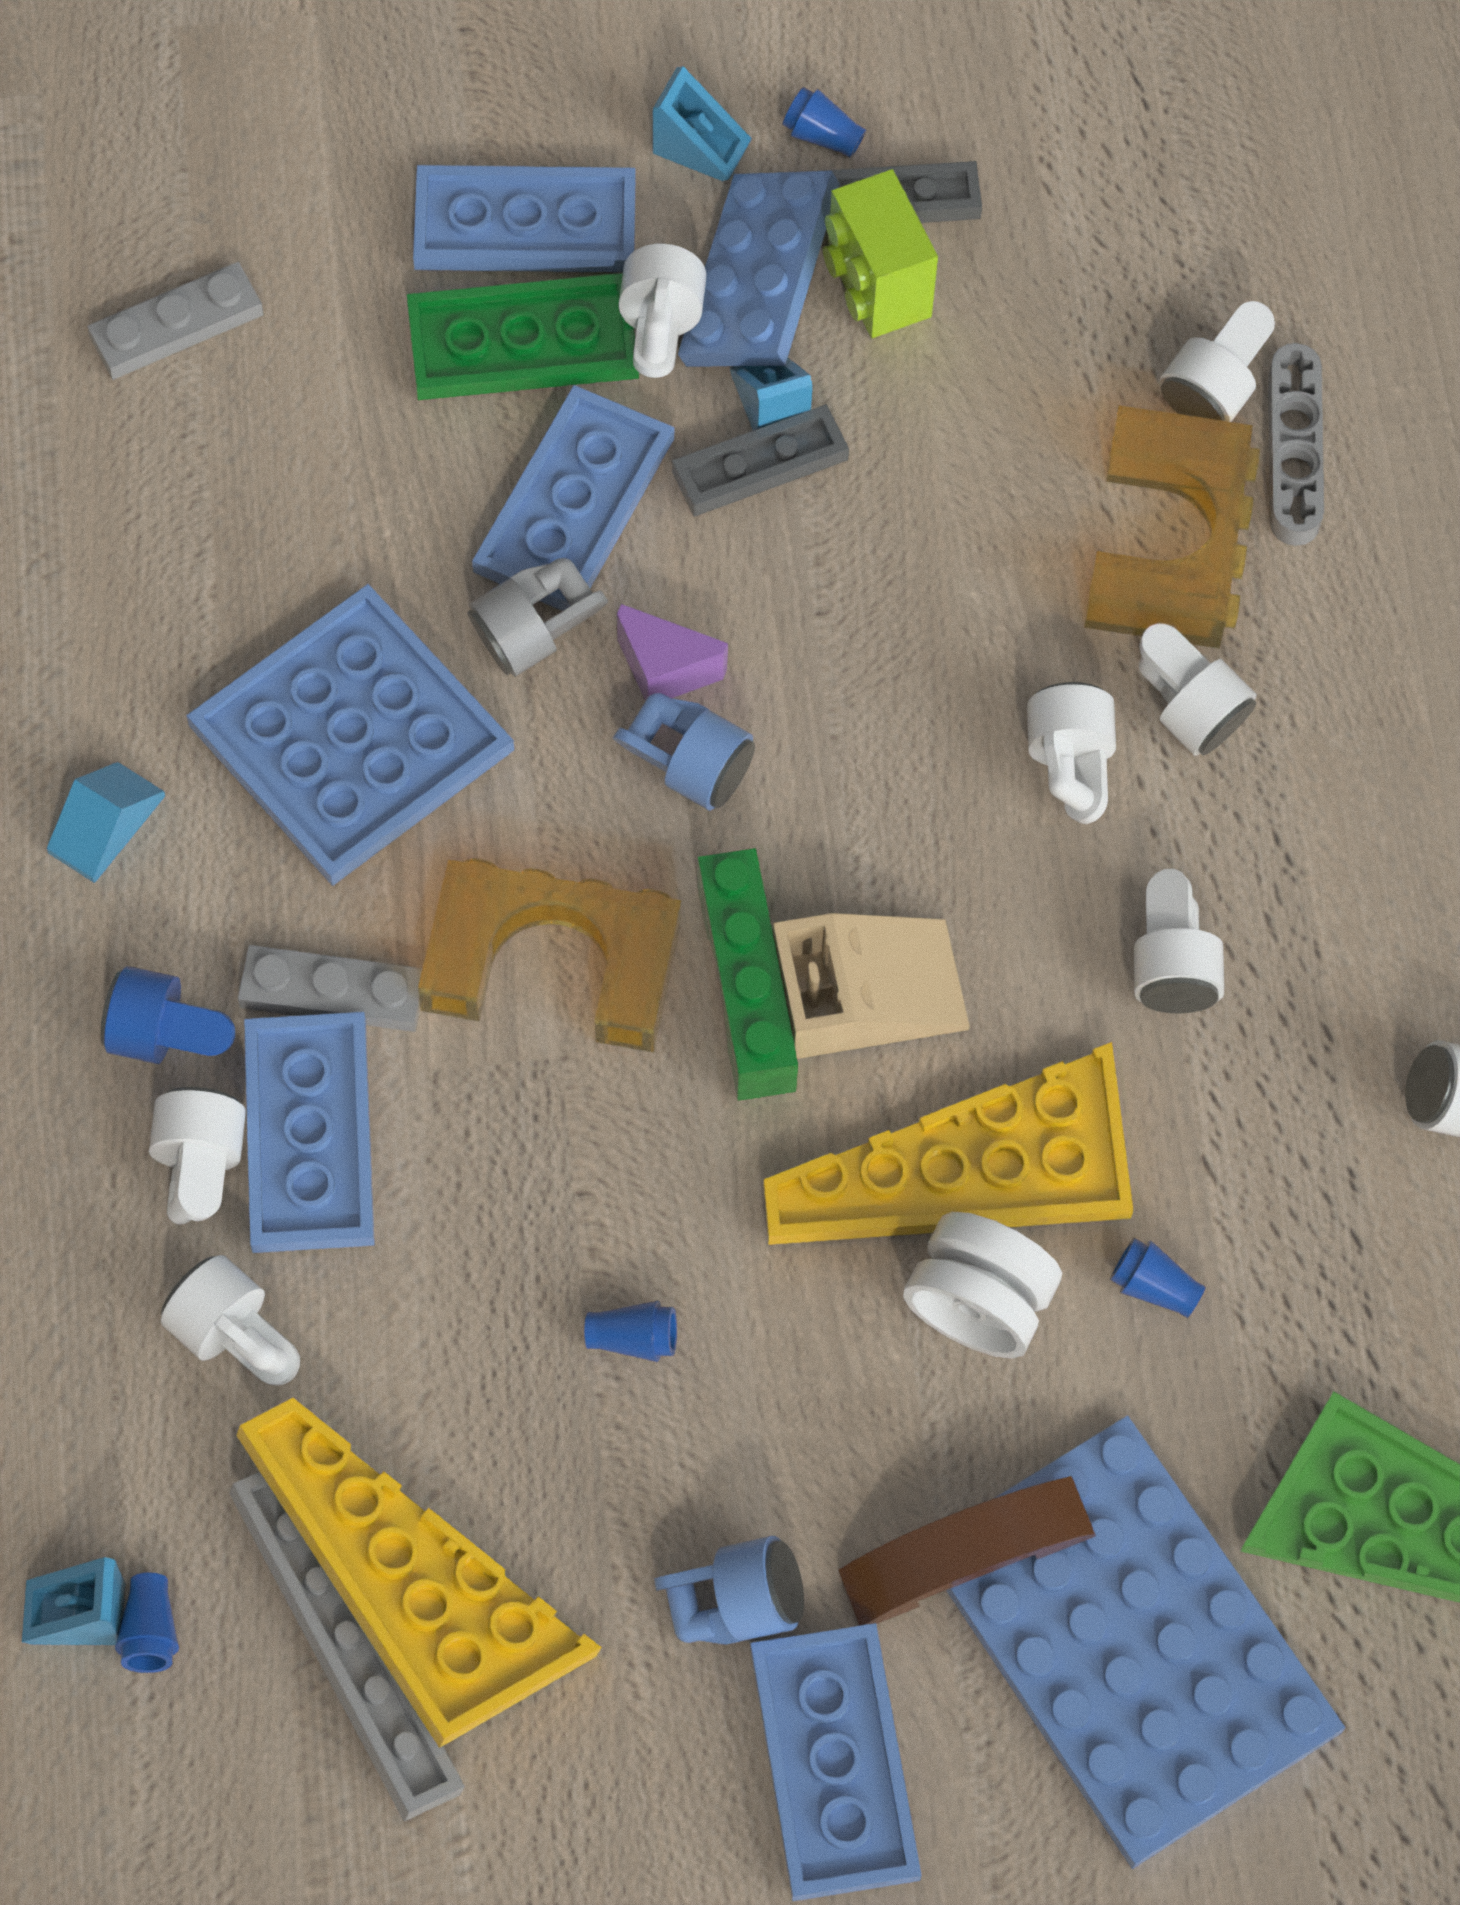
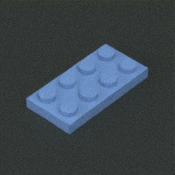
(524, 218)
(760, 269)
(576, 491)
(308, 1132)
(835, 1762)

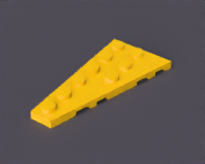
(1009, 1154)
(421, 1591)

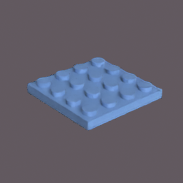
(350, 734)

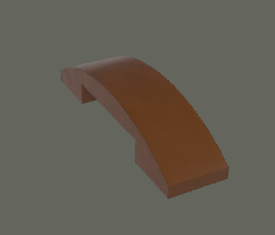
(964, 1548)

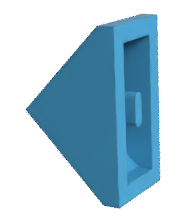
(696, 129)
(772, 392)
(101, 818)
(75, 1605)

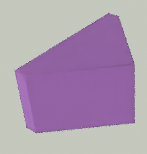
(668, 656)

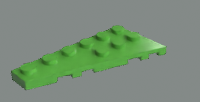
(1366, 1506)

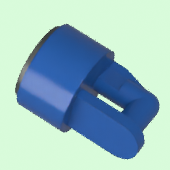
(147, 1018)

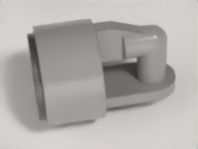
(512, 625)

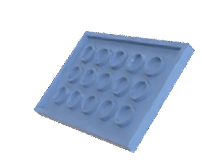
(1146, 1654)

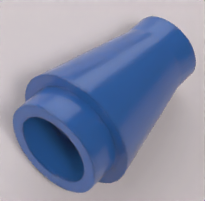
(823, 123)
(1156, 1279)
(634, 1330)
(147, 1627)

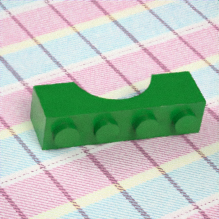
(748, 974)

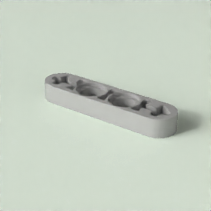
(1293, 443)

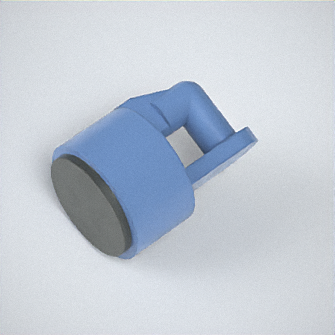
(707, 759)
(755, 1593)

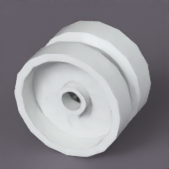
(982, 1284)

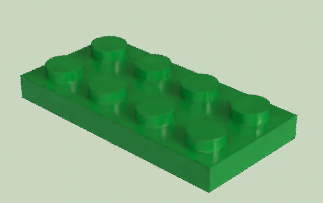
(520, 337)

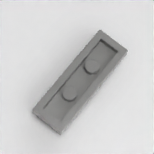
(175, 320)
(327, 984)

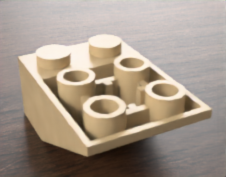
(867, 981)

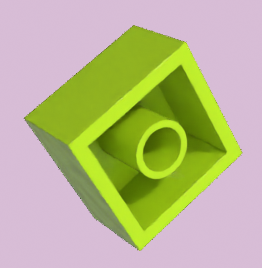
(880, 254)

